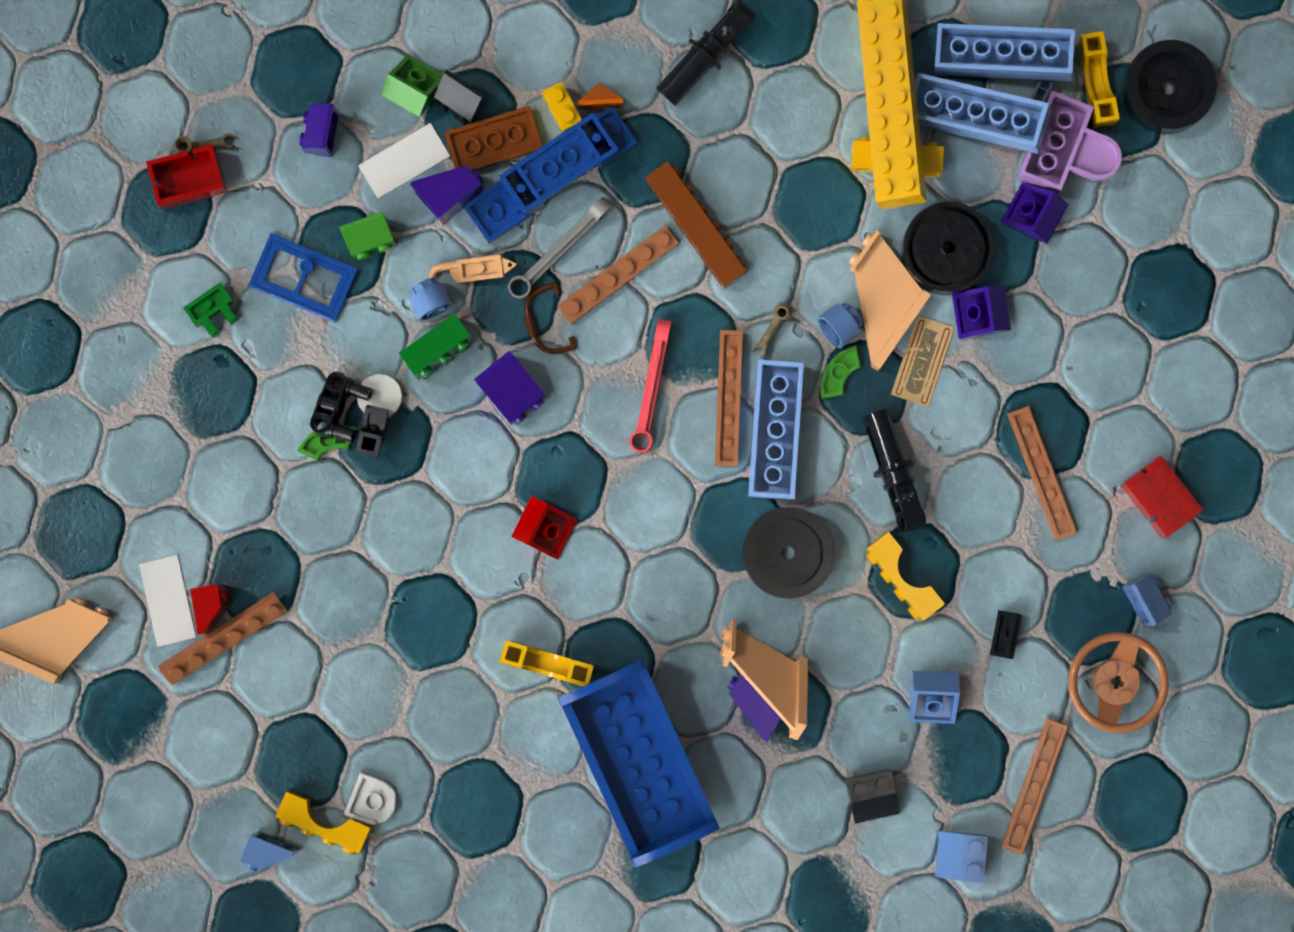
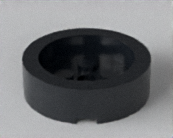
(1172, 64)
(933, 267)
(811, 546)

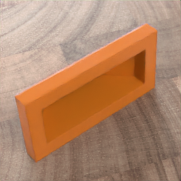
(600, 98)

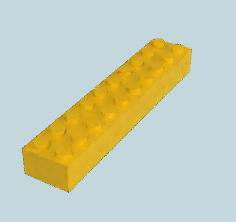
(891, 103)

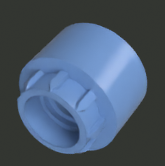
(430, 299)
(840, 324)

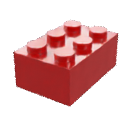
(186, 178)
(1161, 495)

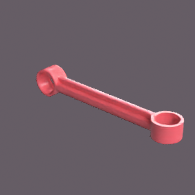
(652, 382)

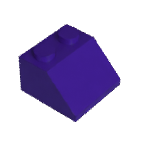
(320, 129)
(1035, 212)
(981, 312)

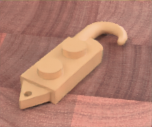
(475, 268)

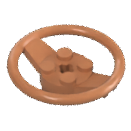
(1121, 665)

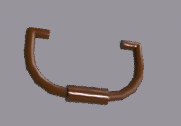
(531, 327)

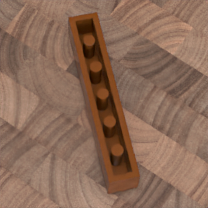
(696, 225)

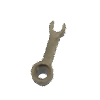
(217, 143)
(777, 320)

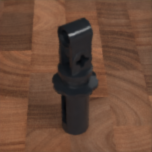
(705, 53)
(894, 471)

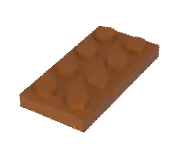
(494, 139)

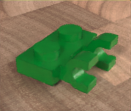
(208, 305)

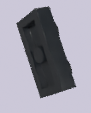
(1005, 634)

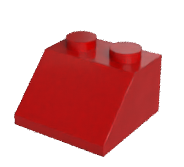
(544, 527)
(209, 606)

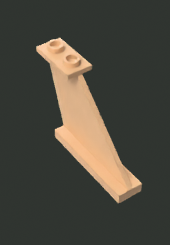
(886, 297)
(52, 639)
(772, 675)

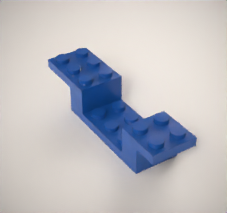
(549, 170)

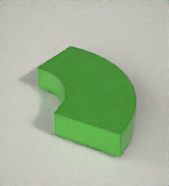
(837, 371)
(315, 446)

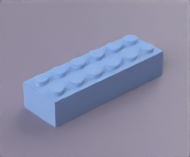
(1004, 52)
(981, 113)
(775, 430)

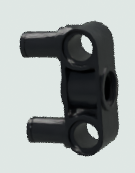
(332, 404)

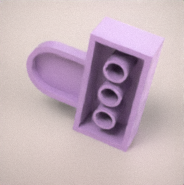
(1069, 148)

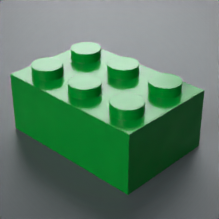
(436, 347)

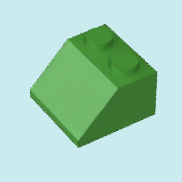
(412, 85)
(368, 236)

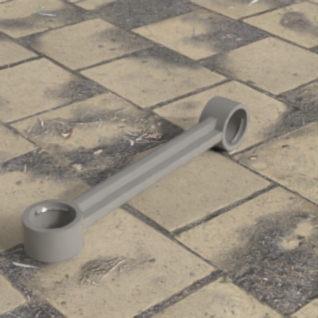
(594, 215)

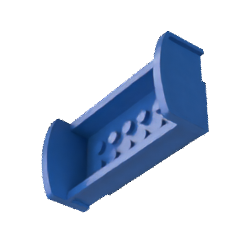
(639, 763)

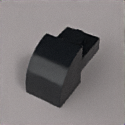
(373, 431)

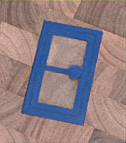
(303, 277)

